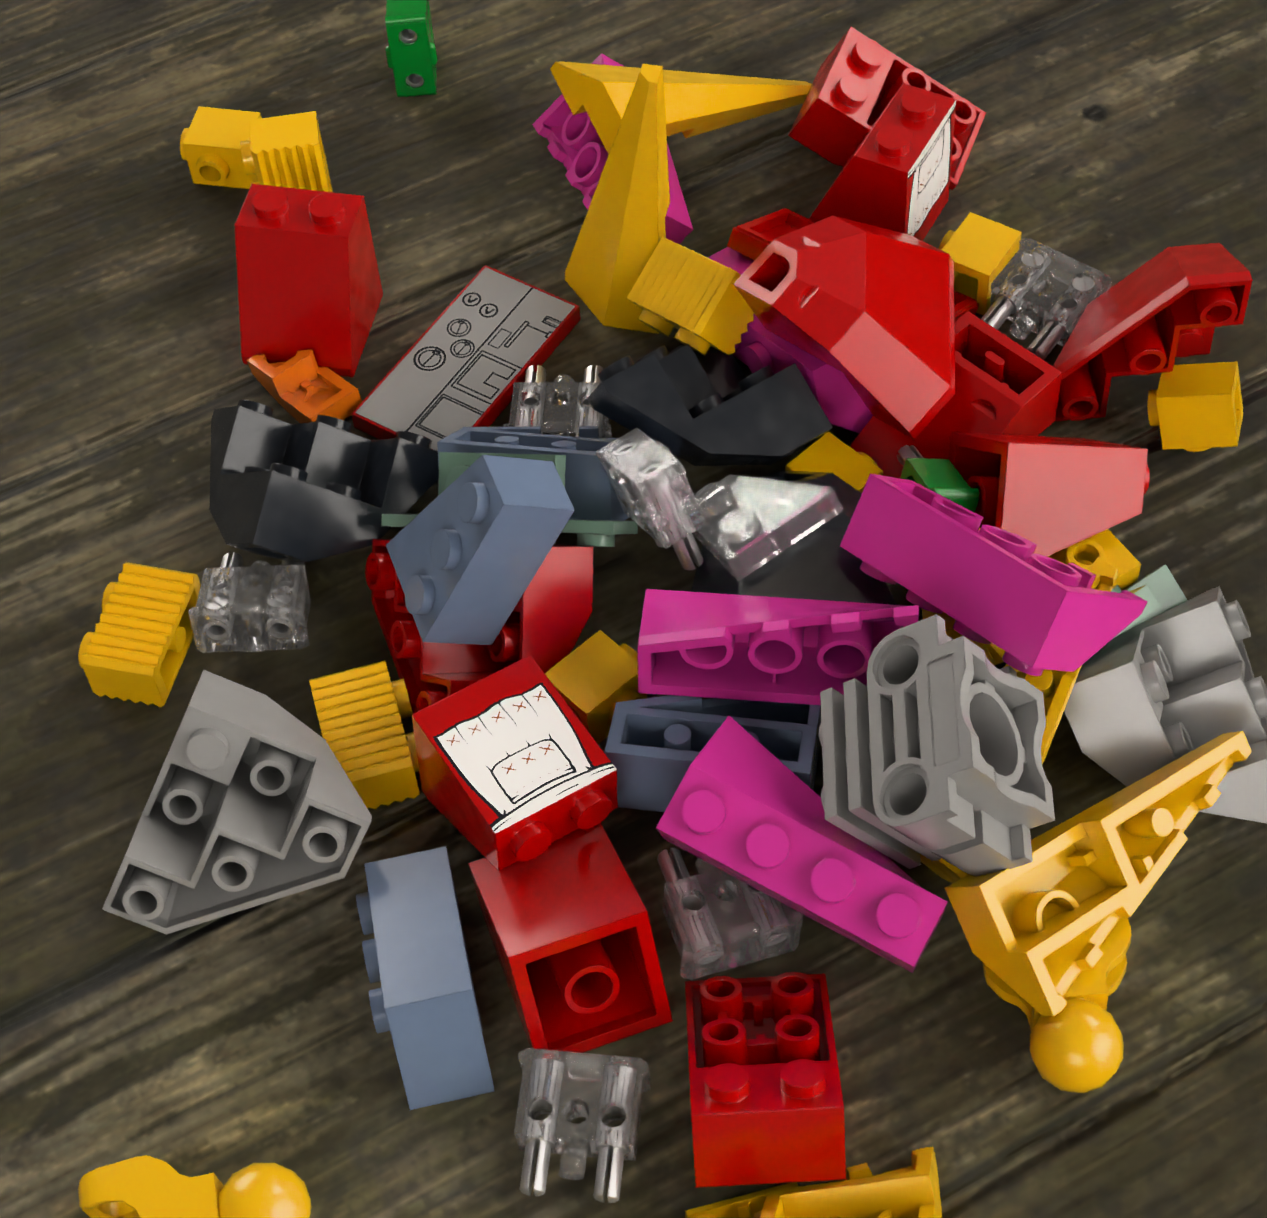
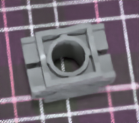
(936, 754)

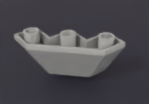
(1170, 692)
(237, 814)

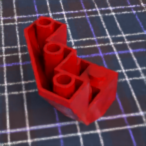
(868, 308)
(1147, 321)
(541, 625)

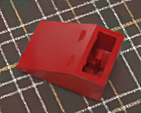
(854, 91)
(996, 392)
(764, 1081)

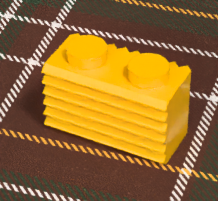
(287, 152)
(693, 296)
(140, 634)
(364, 729)

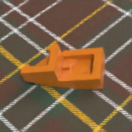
(306, 388)

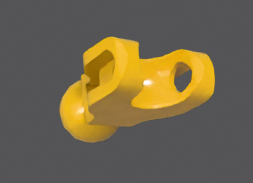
(1082, 1042)
(156, 1190)

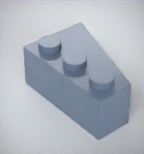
(584, 474)
(479, 547)
(662, 735)
(424, 977)

